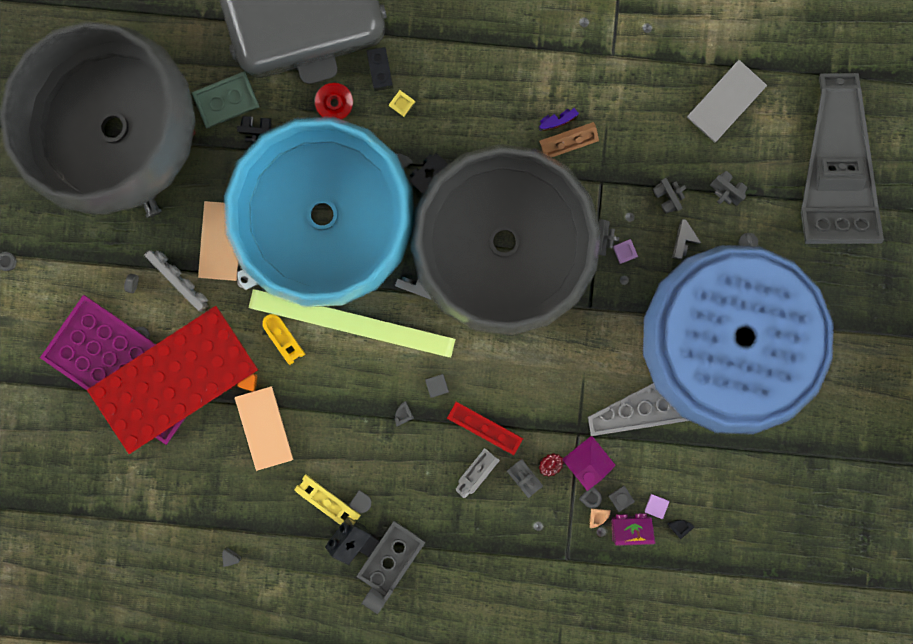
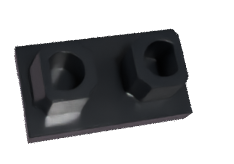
(246, 127)

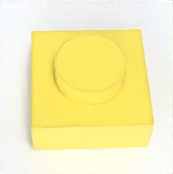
(401, 103)

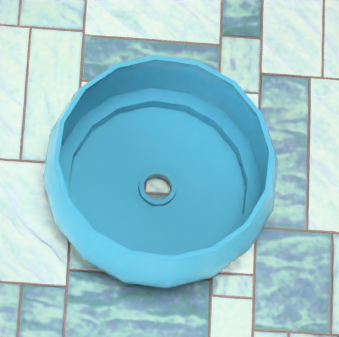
(273, 204)

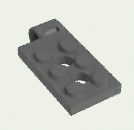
(384, 579)

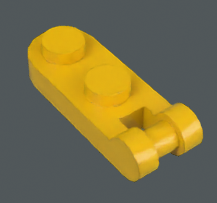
(282, 337)

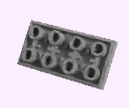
(726, 101)
(184, 285)

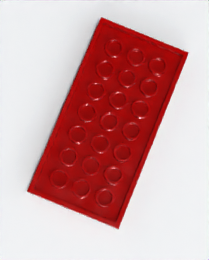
(172, 379)

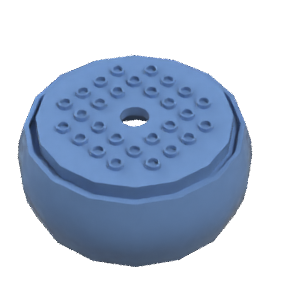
(694, 347)

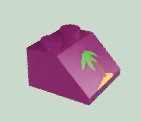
(632, 530)

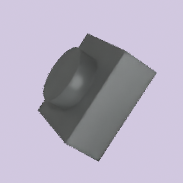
(621, 498)

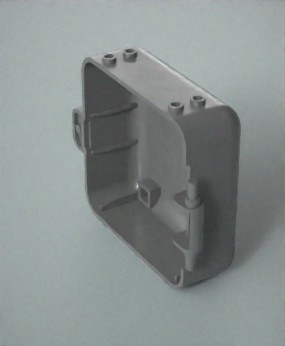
(300, 34)

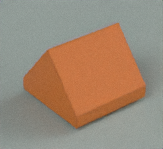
(249, 383)

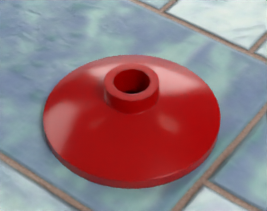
(331, 92)

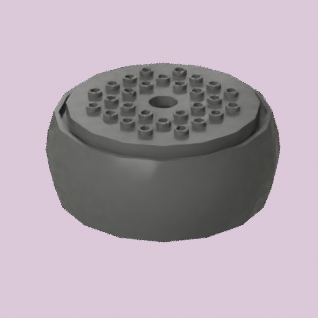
(68, 93)
(516, 193)

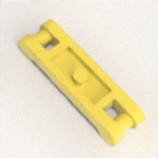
(325, 500)

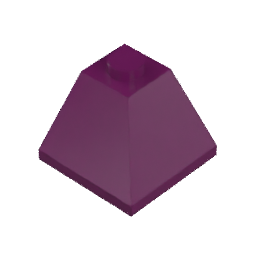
(589, 462)

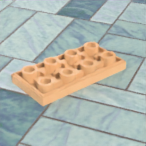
(216, 253)
(264, 428)

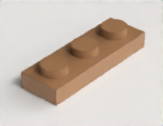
(569, 140)

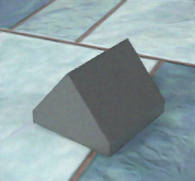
(230, 557)

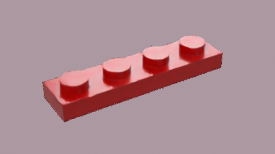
(485, 428)

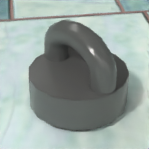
(748, 239)

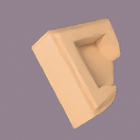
(598, 517)

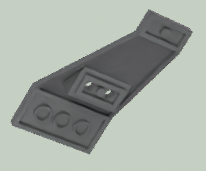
(840, 203)

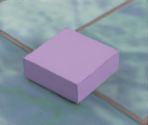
(625, 251)
(656, 506)

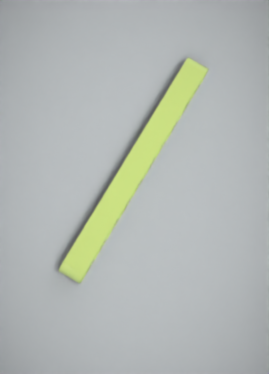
(354, 324)

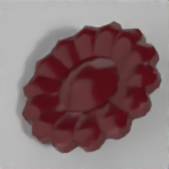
(551, 464)

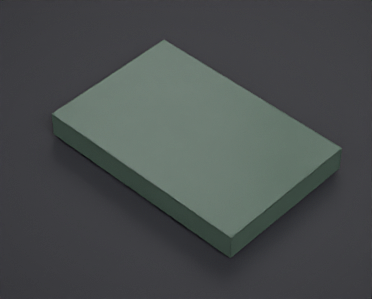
(225, 99)

